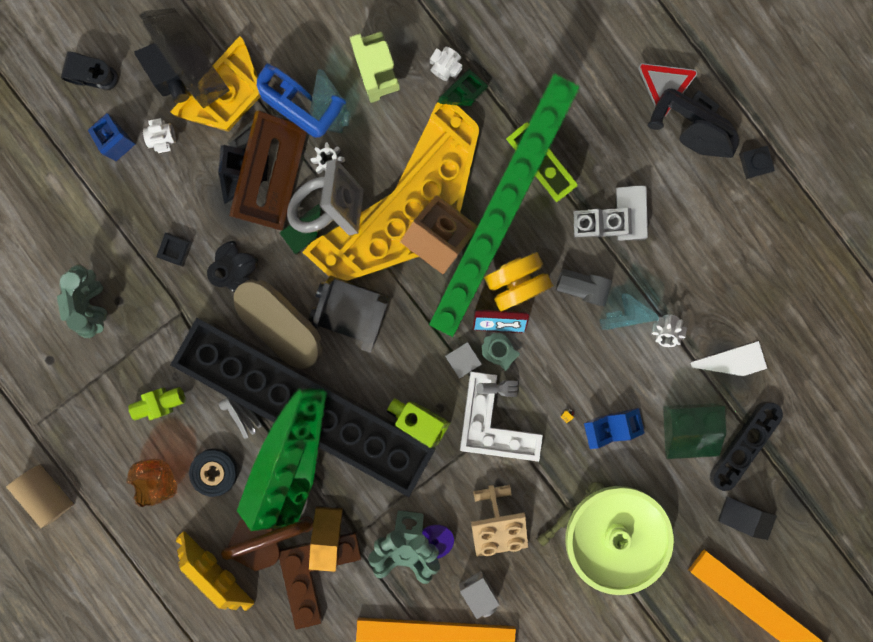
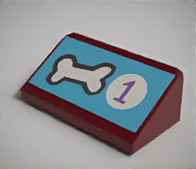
(500, 321)

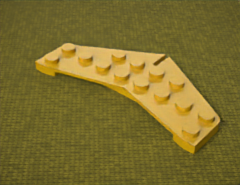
(435, 168)

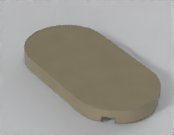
(277, 323)

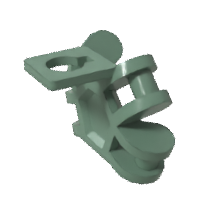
(77, 289)
(405, 549)

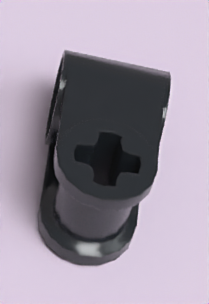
(86, 72)

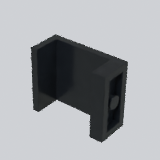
(350, 310)

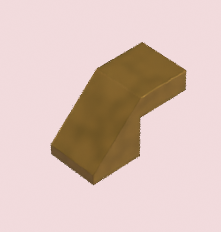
(325, 539)

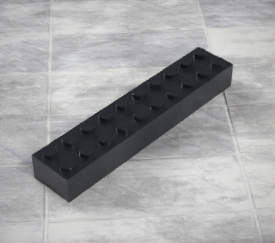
(269, 384)

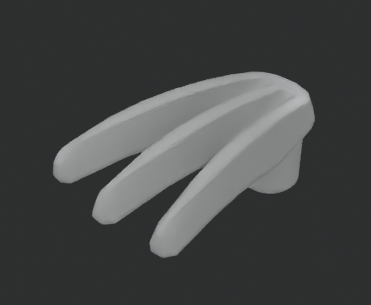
(241, 415)

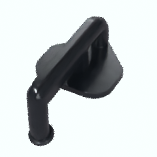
(708, 133)

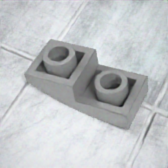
(602, 222)

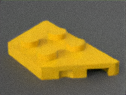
(240, 77)
(209, 577)

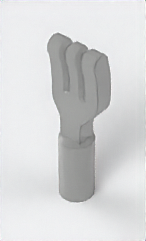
(505, 388)

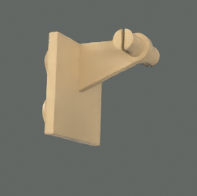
(498, 533)

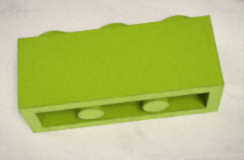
(551, 172)

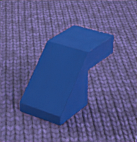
(614, 427)

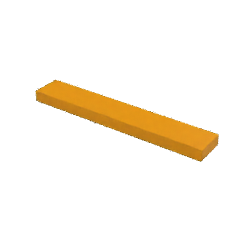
(749, 600)
(425, 631)

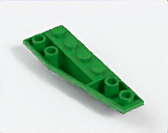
(284, 465)

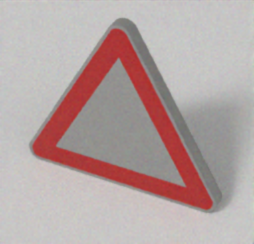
(660, 78)

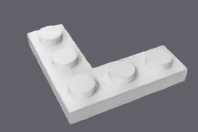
(483, 439)

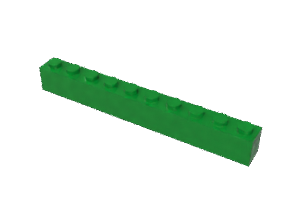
(504, 204)

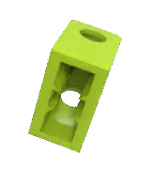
(429, 427)

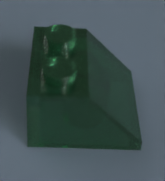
(694, 430)

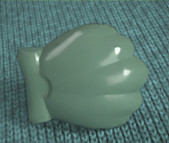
(499, 350)

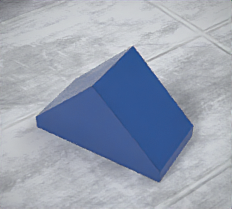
(110, 138)

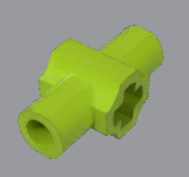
(157, 403)

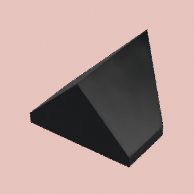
(229, 170)

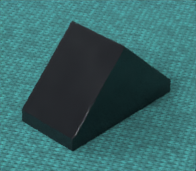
(747, 518)

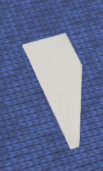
(737, 361)

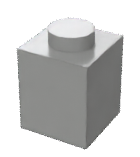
(479, 595)

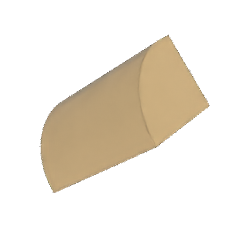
(40, 496)

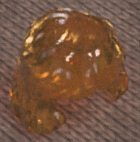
(152, 482)

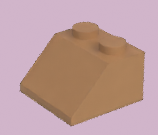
(439, 234)

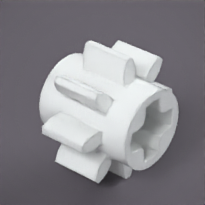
(445, 63)
(159, 135)
(326, 152)
(669, 330)

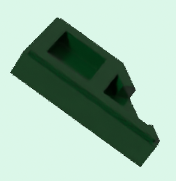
(464, 90)
(298, 240)

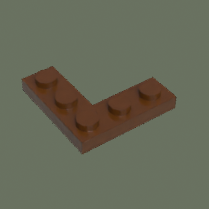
(299, 578)

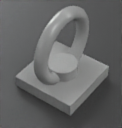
(340, 200)

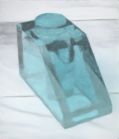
(321, 100)

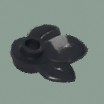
(235, 264)

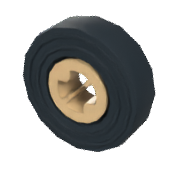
(205, 461)

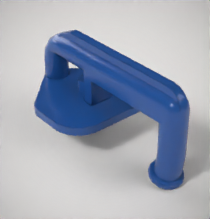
(286, 107)

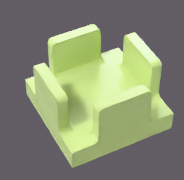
(375, 65)

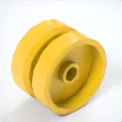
(518, 281)

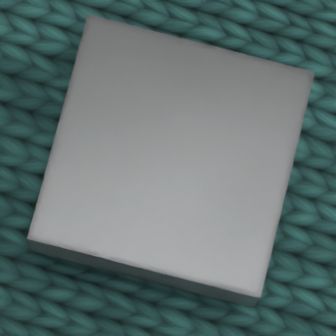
(463, 360)

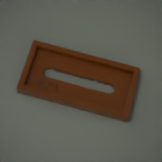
(283, 176)

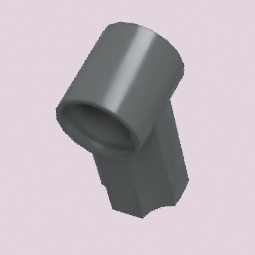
(589, 288)

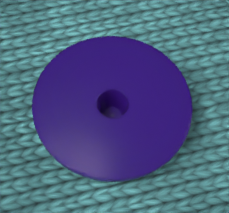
(440, 537)

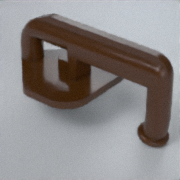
(260, 547)

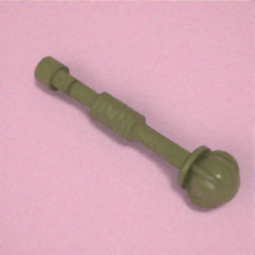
(564, 519)

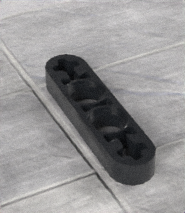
(742, 443)

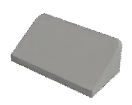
(636, 199)

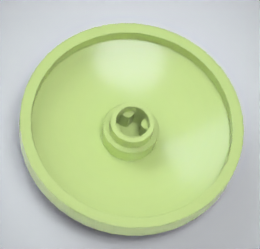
(619, 540)

